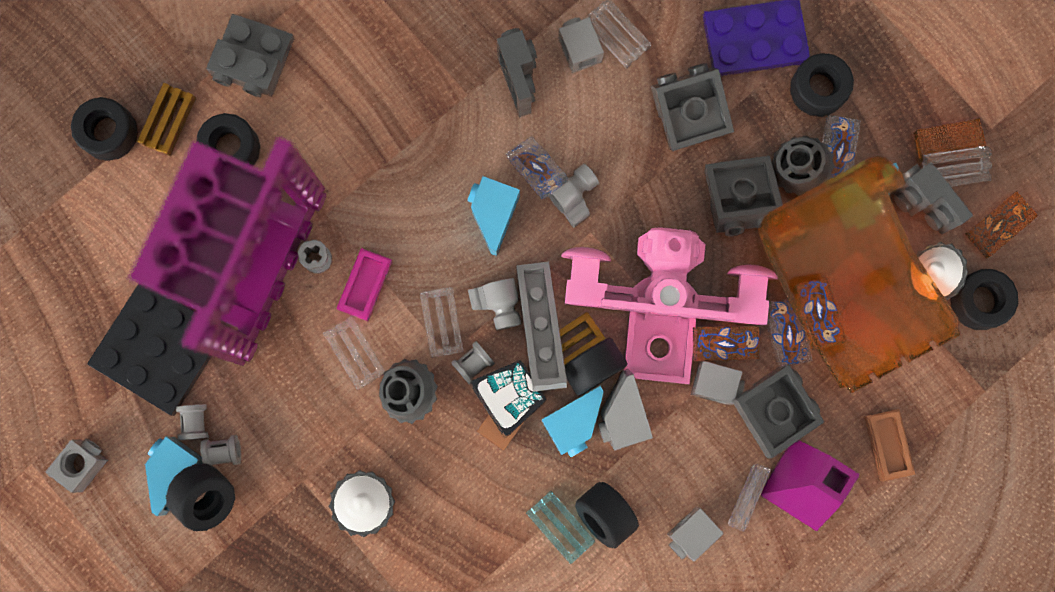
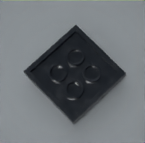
(146, 350)

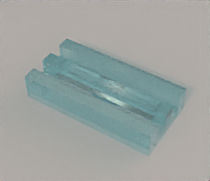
(580, 549)

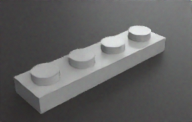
(541, 327)

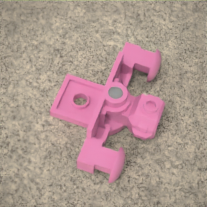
(664, 302)

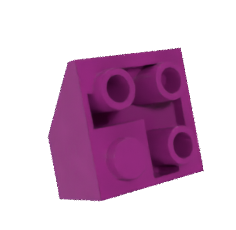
(809, 484)

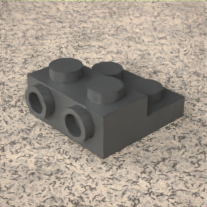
(250, 56)
(517, 64)
(692, 106)
(930, 192)
(741, 193)
(778, 410)

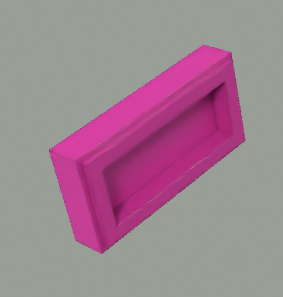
(364, 284)

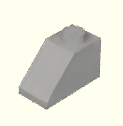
(624, 414)

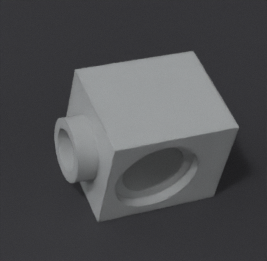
(580, 44)
(717, 383)
(63, 468)
(694, 535)

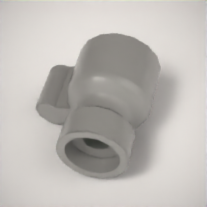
(570, 196)
(501, 298)

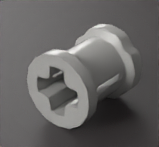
(314, 266)
(472, 362)
(192, 422)
(221, 451)

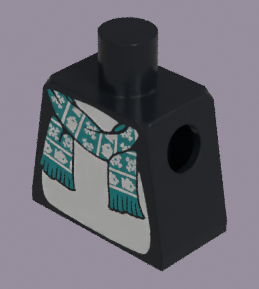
(508, 396)

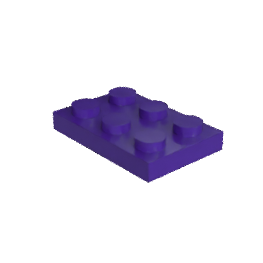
(756, 37)

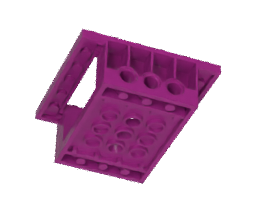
(229, 243)

